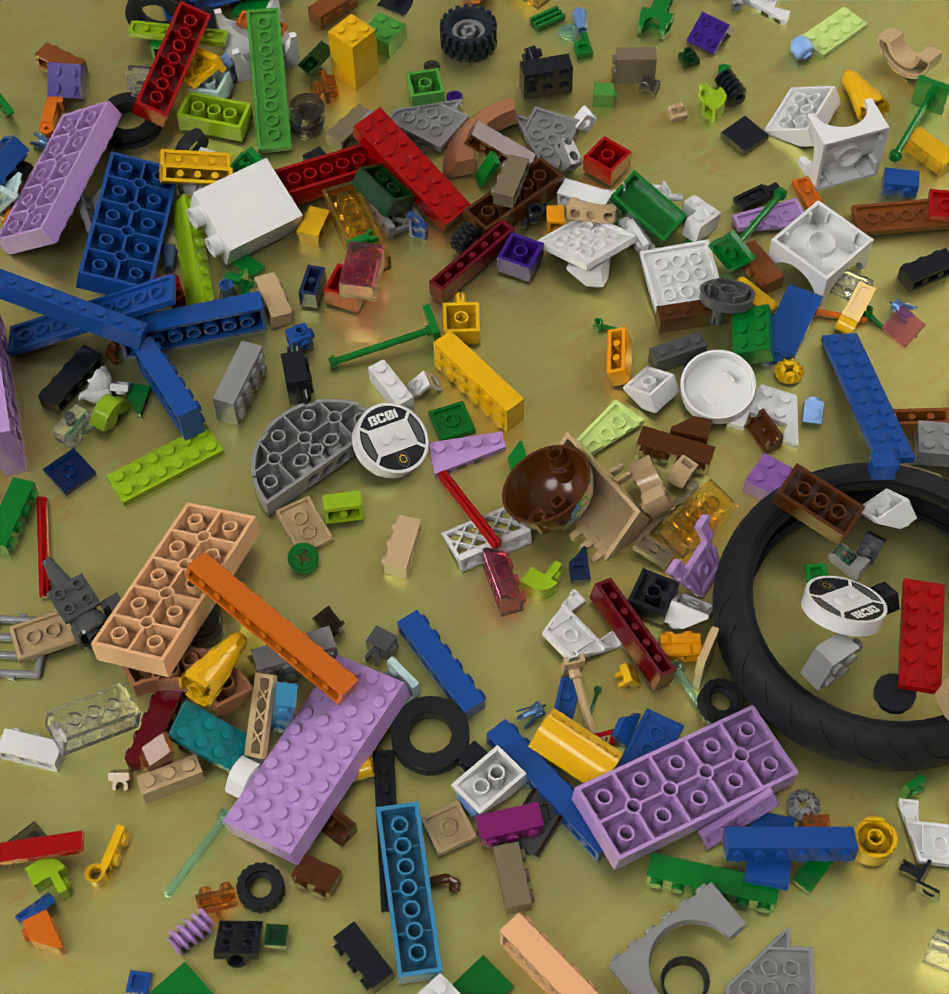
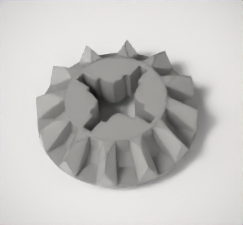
(802, 795)

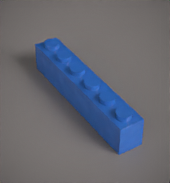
(440, 663)
(790, 844)

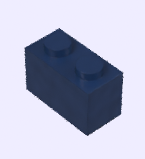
(312, 286)

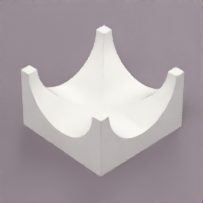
(238, 44)
(845, 152)
(821, 247)

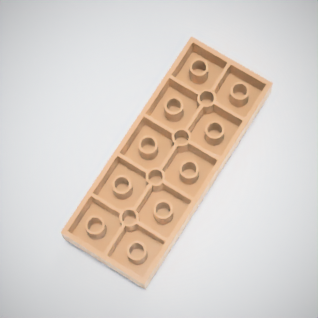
(161, 605)

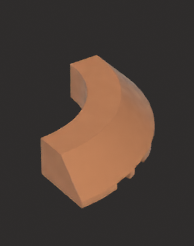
(462, 159)
(230, 698)

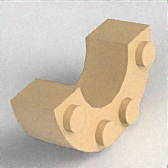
(905, 60)
(654, 494)

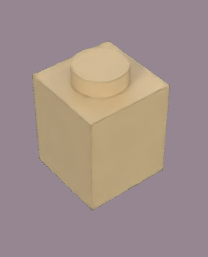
(682, 471)

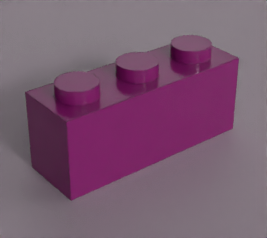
(510, 824)

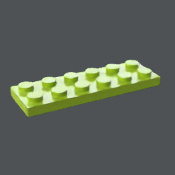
(164, 465)

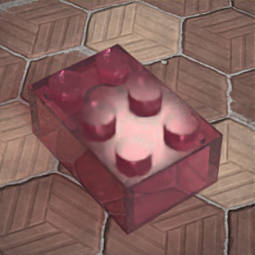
(362, 271)

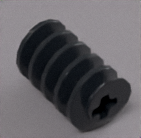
(732, 86)

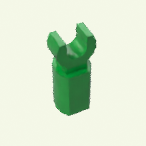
(364, 238)

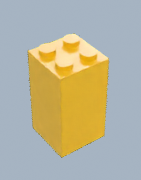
(353, 52)

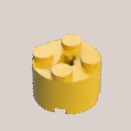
(883, 844)

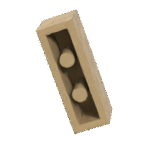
(274, 300)
(401, 546)
(170, 779)

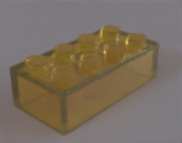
(679, 528)

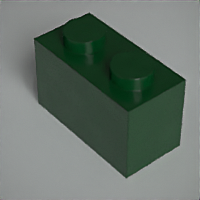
(315, 58)

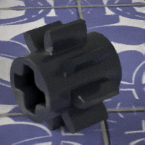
(531, 53)

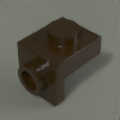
(328, 618)

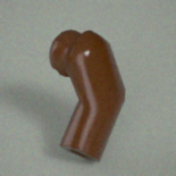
(112, 351)
(448, 880)

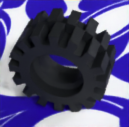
(465, 237)

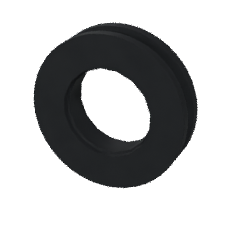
(134, 9)
(135, 137)
(429, 708)

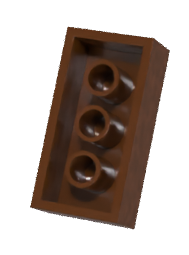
(818, 504)

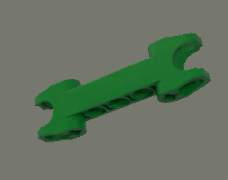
(657, 17)

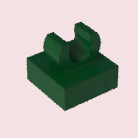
(688, 57)
(276, 936)

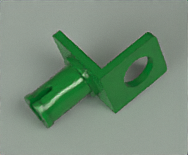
(241, 280)

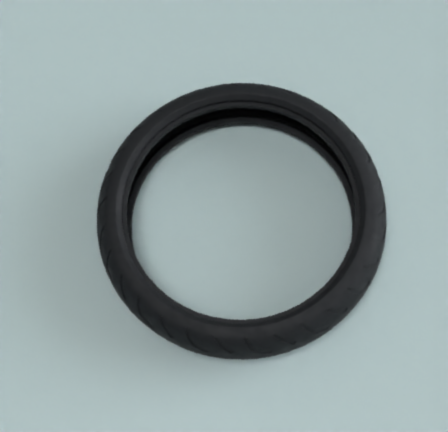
(767, 685)

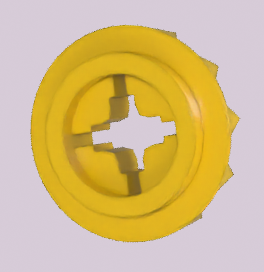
(788, 377)

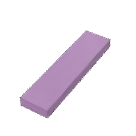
(739, 817)

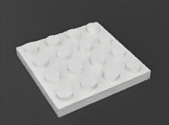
(587, 242)
(677, 271)

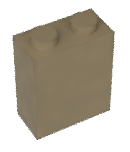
(633, 64)

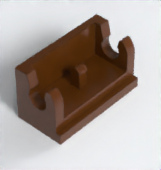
(764, 432)
(339, 828)

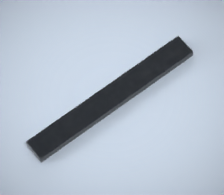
(384, 796)

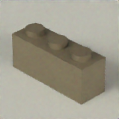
(341, 134)
(510, 181)
(513, 878)

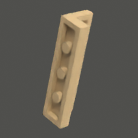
(260, 715)

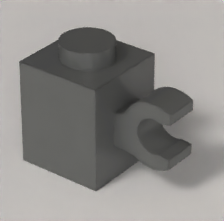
(381, 644)

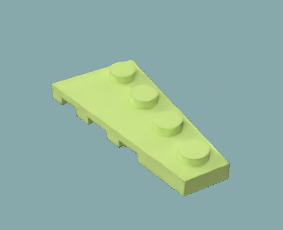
(609, 427)

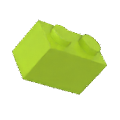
(343, 507)

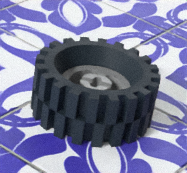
(468, 23)

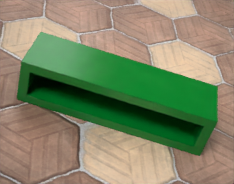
(14, 511)

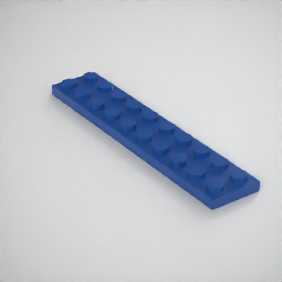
(129, 302)
(866, 396)

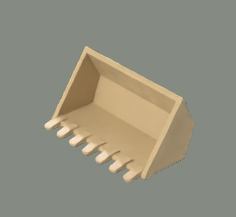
(612, 516)

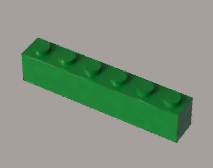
(688, 876)

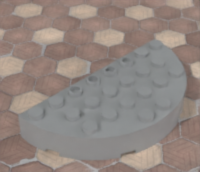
(302, 449)

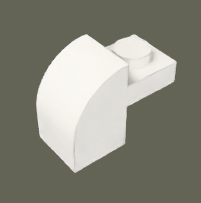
(241, 775)

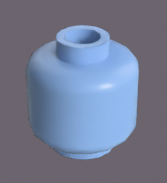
(801, 48)

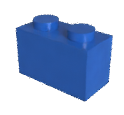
(900, 182)

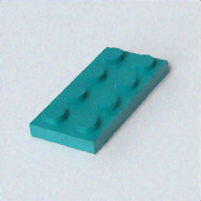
(208, 736)

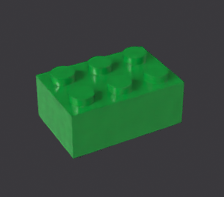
(754, 334)

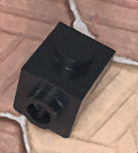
(889, 595)

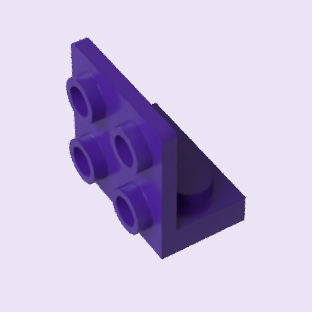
(709, 33)

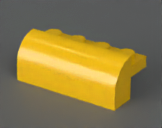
(193, 167)
(574, 747)

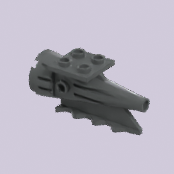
(75, 603)

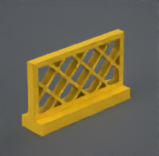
(210, 64)

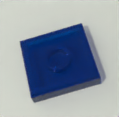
(69, 471)

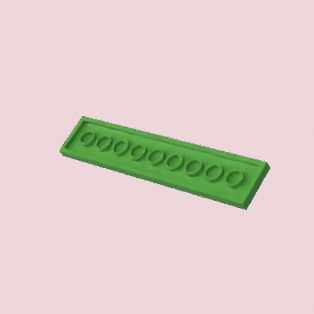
(268, 80)

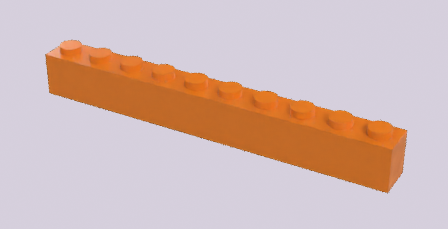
(271, 628)

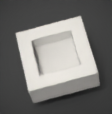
(120, 387)

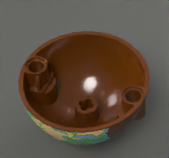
(543, 496)

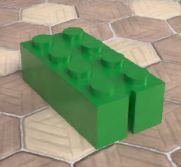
(648, 208)

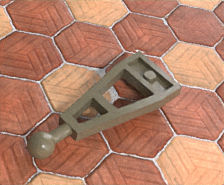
(650, 547)

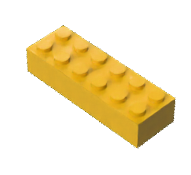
(478, 381)

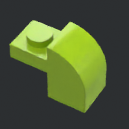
(713, 101)
(107, 410)
(542, 585)
(49, 872)

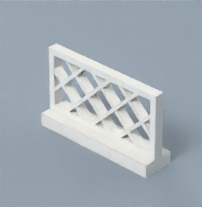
(474, 556)

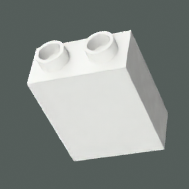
(244, 212)

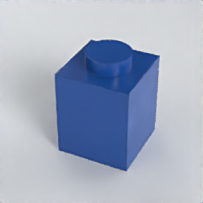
(883, 465)

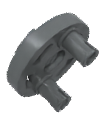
(726, 296)

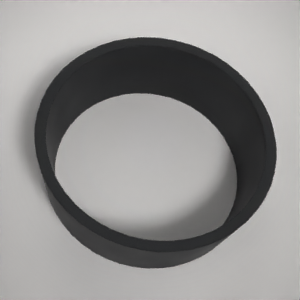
(190, 138)
(689, 961)

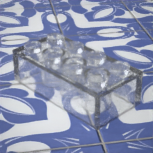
(92, 719)

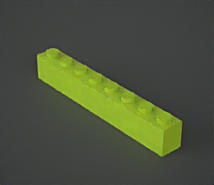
(192, 254)

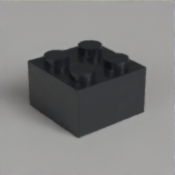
(653, 595)

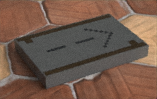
(537, 845)

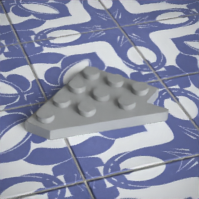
(432, 121)
(542, 131)
(777, 970)

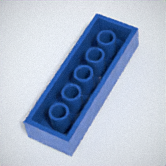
(169, 388)

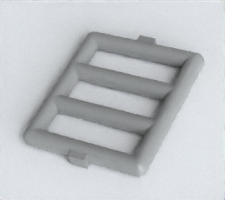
(13, 674)

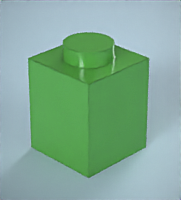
(604, 95)

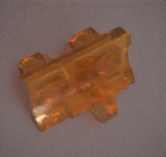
(322, 87)
(217, 900)

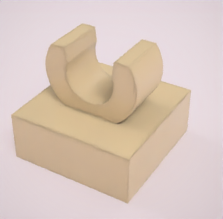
(677, 112)
(120, 776)

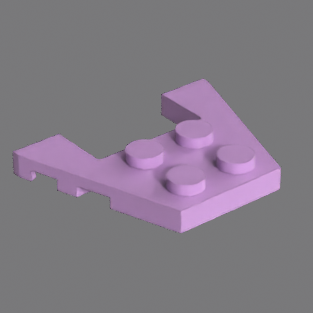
(703, 564)

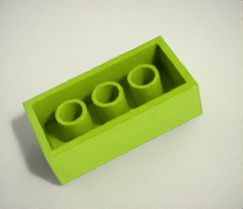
(215, 116)

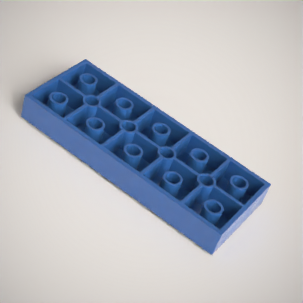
(126, 226)

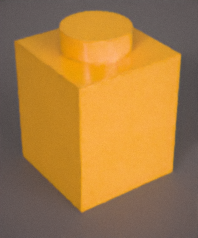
(554, 217)

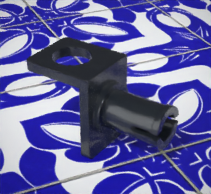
(870, 546)
(920, 875)

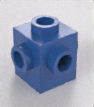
(300, 336)

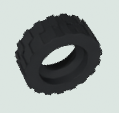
(725, 688)
(256, 871)

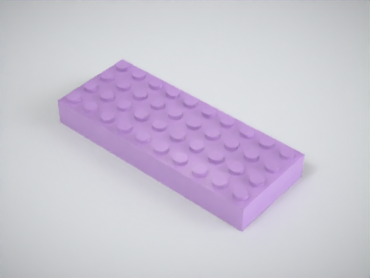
(59, 178)
(11, 442)
(315, 764)
(682, 786)

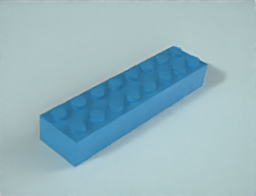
(409, 892)

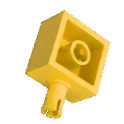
(462, 319)

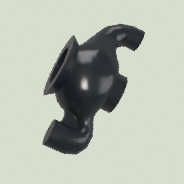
(534, 215)

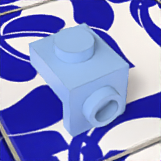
(225, 58)
(813, 410)

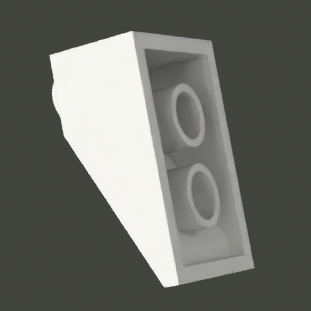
(490, 781)

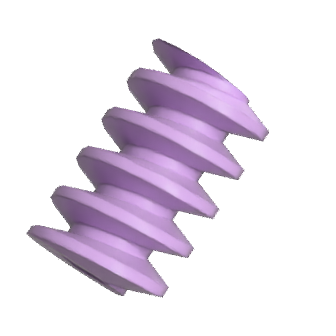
(190, 931)

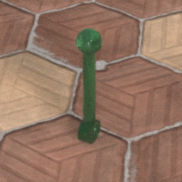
(597, 690)

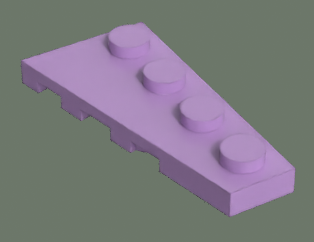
(777, 218)
(464, 450)

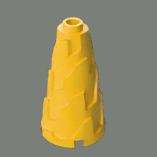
(861, 89)
(211, 672)

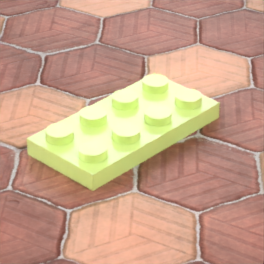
(835, 32)

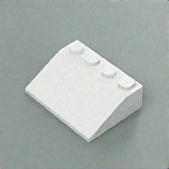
(790, 120)

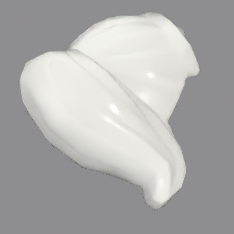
(98, 386)

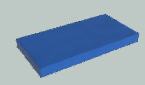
(794, 318)
(651, 734)
(770, 873)

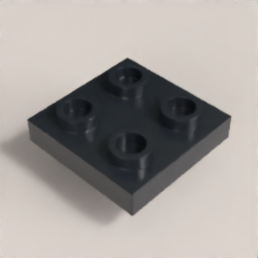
(238, 942)

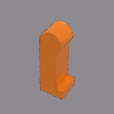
(50, 114)

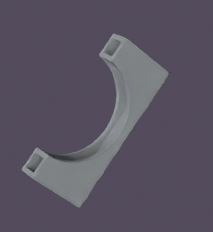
(704, 908)

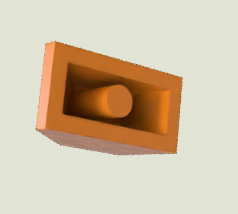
(43, 933)

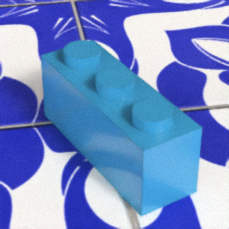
(283, 706)

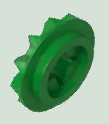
(311, 554)

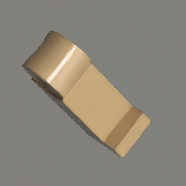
(591, 212)

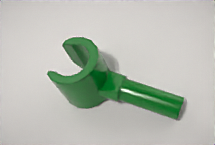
(869, 315)
(599, 327)

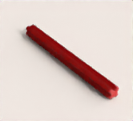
(470, 509)
(43, 545)

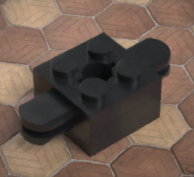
(297, 376)

